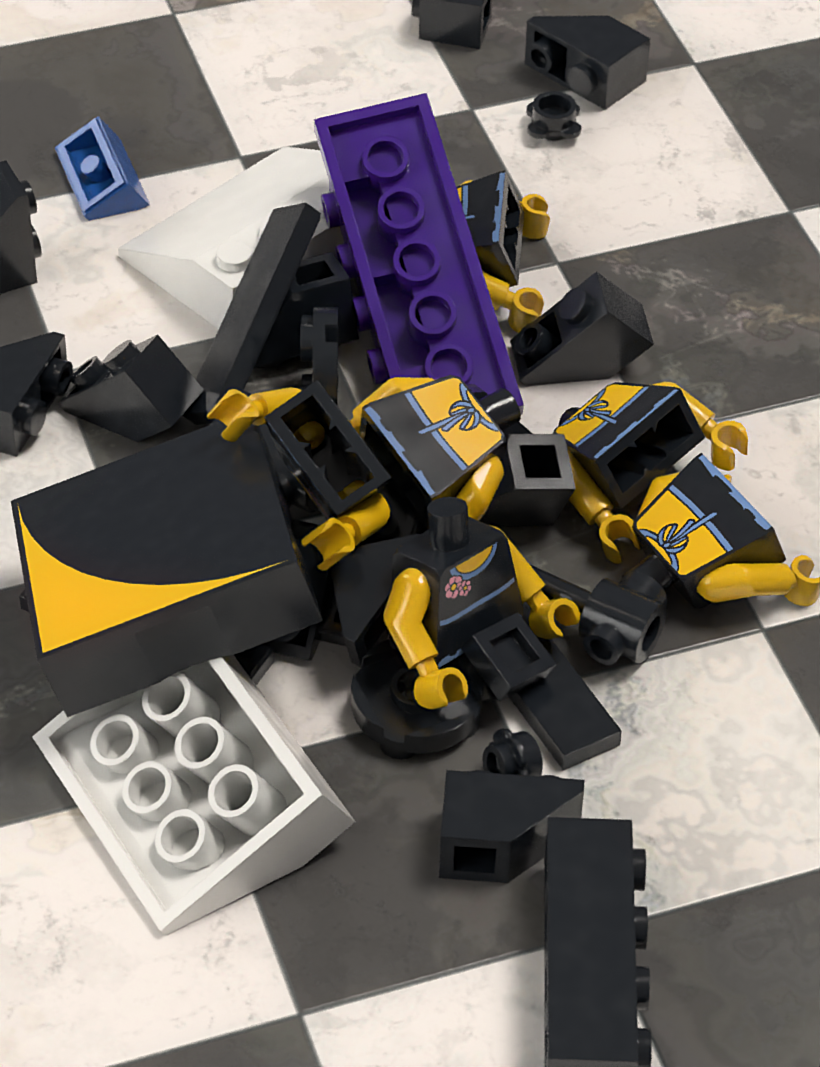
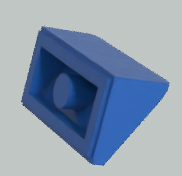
(100, 172)

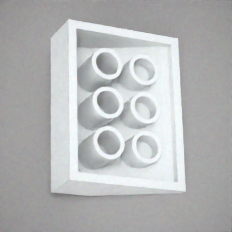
(209, 243)
(194, 790)

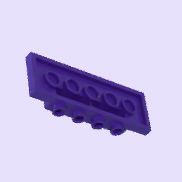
(410, 248)

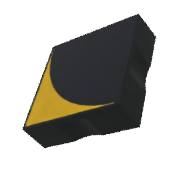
(160, 565)

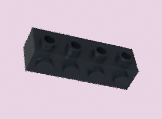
(592, 945)

